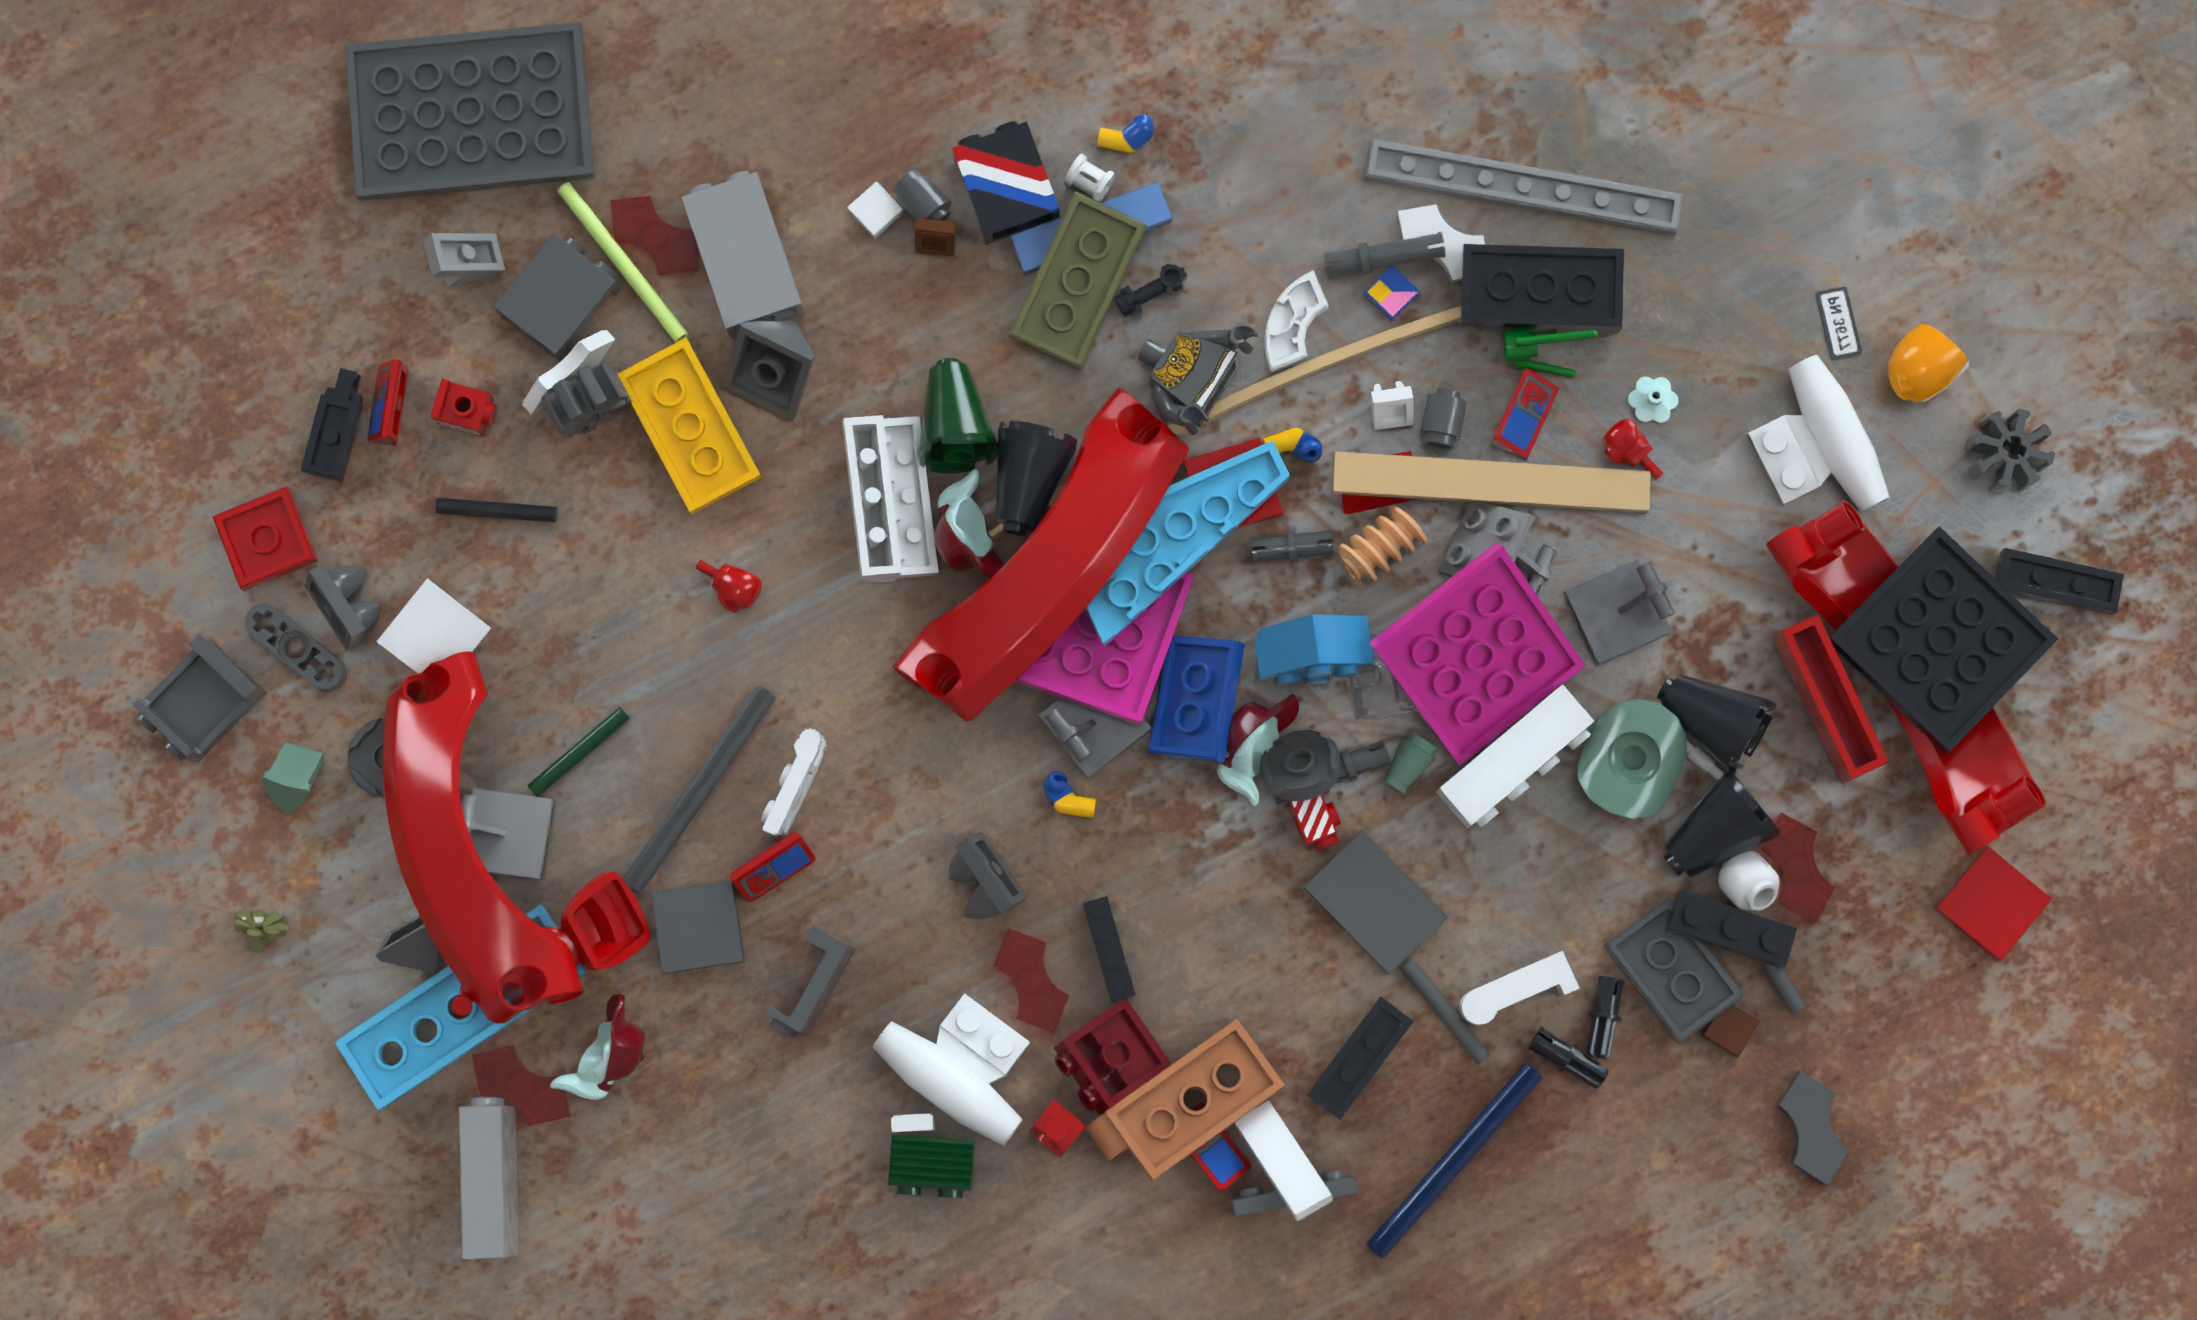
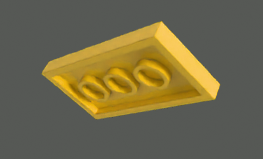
(689, 426)

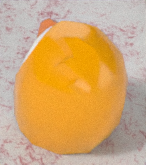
(1924, 364)

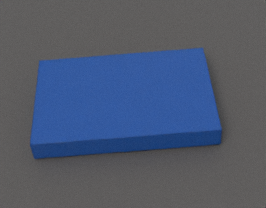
(1196, 698)

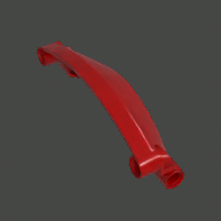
(1060, 568)
(1983, 780)
(465, 912)

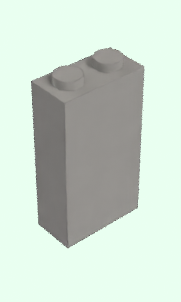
(742, 252)
(488, 1179)

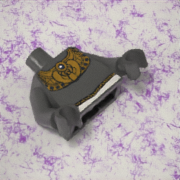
(1194, 372)

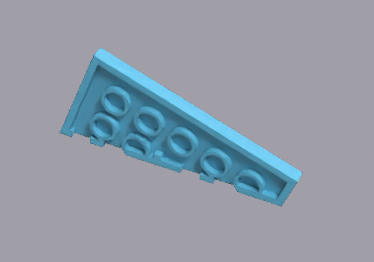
(1183, 531)

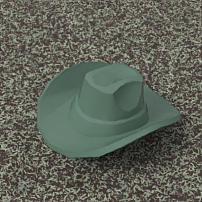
(1633, 758)

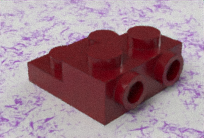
(1110, 1057)

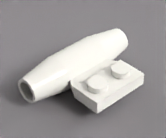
(1823, 440)
(958, 1070)

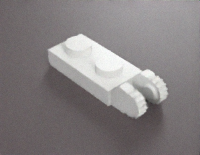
(795, 784)

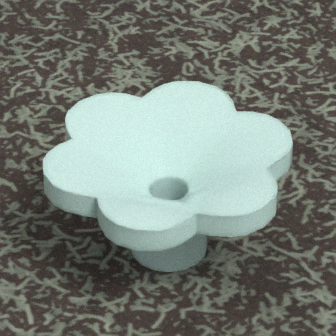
(1646, 406)

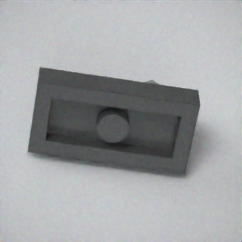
(330, 592)
(997, 888)

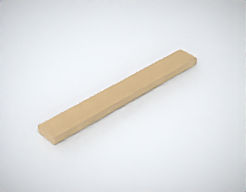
(1490, 482)

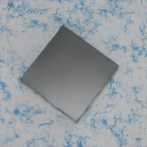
(697, 927)

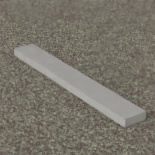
(1524, 187)

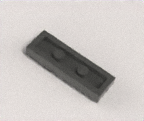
(1255, 1200)

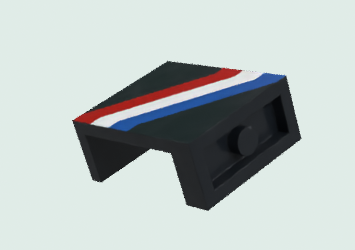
(1006, 181)

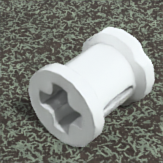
(1083, 167)

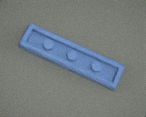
(1142, 204)

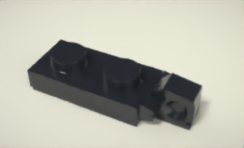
(334, 428)

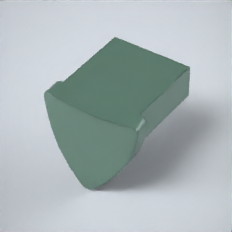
(292, 776)

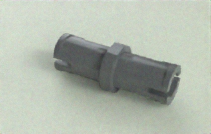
(1292, 546)

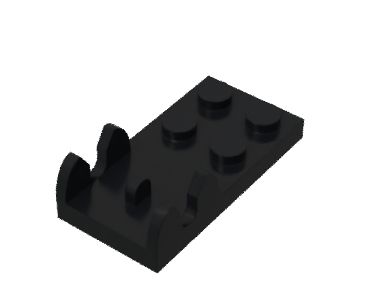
(1543, 287)

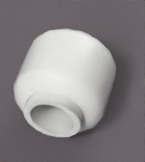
(1749, 881)

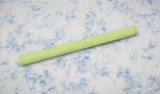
(622, 262)

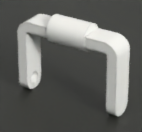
(1704, 762)

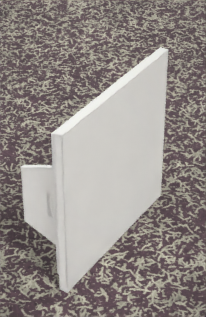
(432, 629)

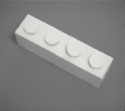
(1515, 756)

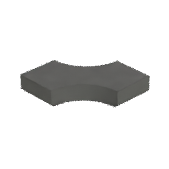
(1808, 1109)

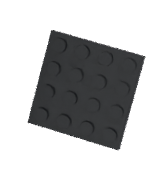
(1942, 640)

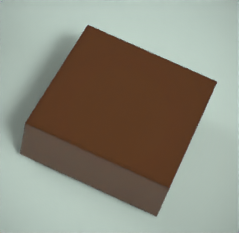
(935, 237)
(1731, 1030)

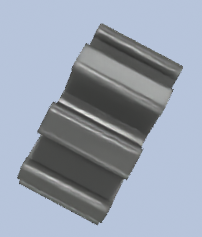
(586, 400)
(2021, 446)

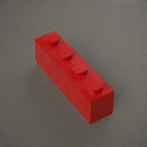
(1830, 699)

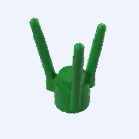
(1523, 343)

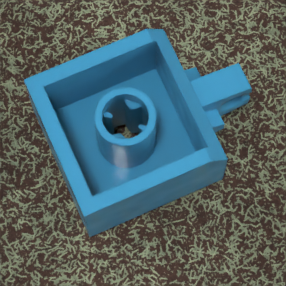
(1314, 648)

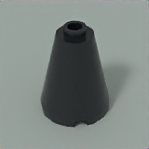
(1028, 473)
(1718, 717)
(1719, 828)

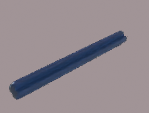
(1454, 1160)

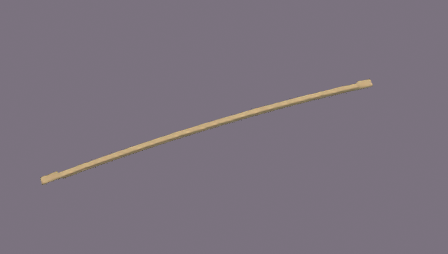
(1307, 369)

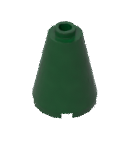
(954, 421)

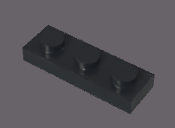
(2059, 581)
(1731, 929)
(1360, 1058)

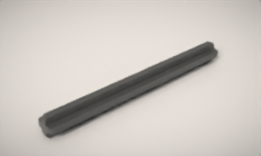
(698, 789)

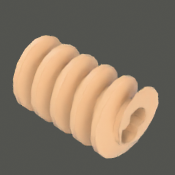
(1379, 545)

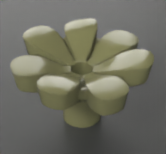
(259, 928)

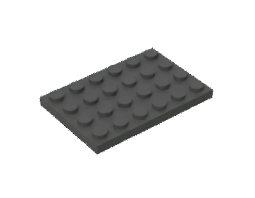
(469, 111)

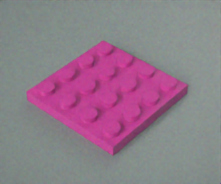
(1477, 653)
(1122, 673)

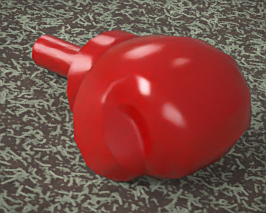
(1628, 444)
(735, 586)

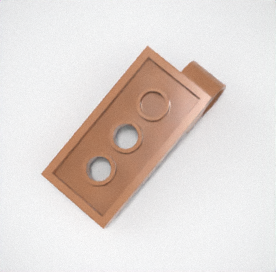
(1159, 1124)

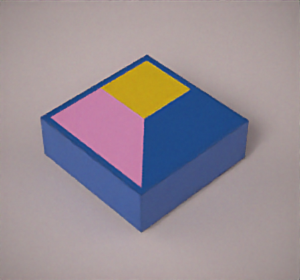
(1392, 293)

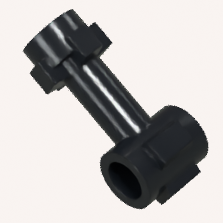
(1170, 282)

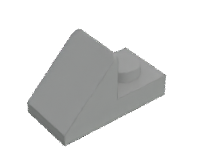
(463, 256)

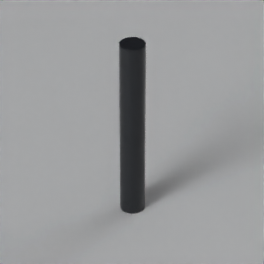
(496, 510)

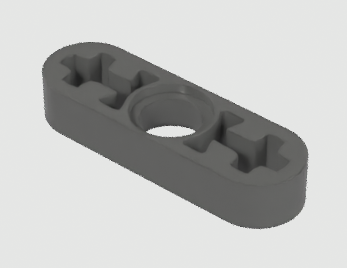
(266, 638)

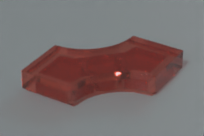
(639, 225)
(1803, 886)
(1023, 962)
(505, 1075)

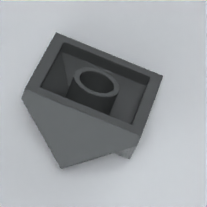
(770, 366)

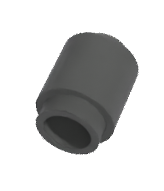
(921, 197)
(1443, 419)

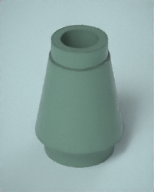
(1410, 761)

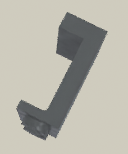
(557, 295)
(198, 700)
(819, 987)

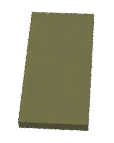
(1077, 280)

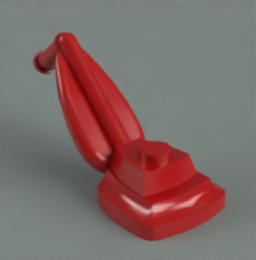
(598, 925)

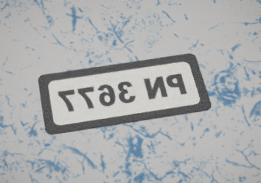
(1839, 322)

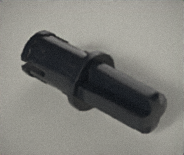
(1604, 1017)
(1568, 1058)

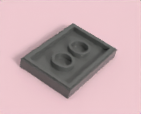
(1375, 902)
(1673, 973)

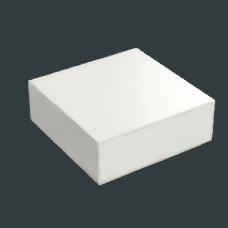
(875, 210)
(913, 1122)

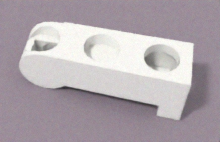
(1482, 1003)

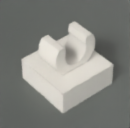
(1392, 407)

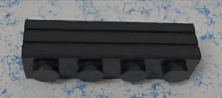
(1109, 949)

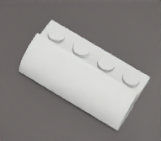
(889, 498)

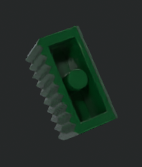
(931, 1164)

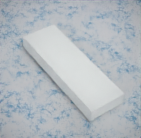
(1283, 1161)

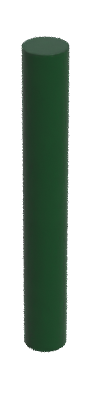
(578, 752)

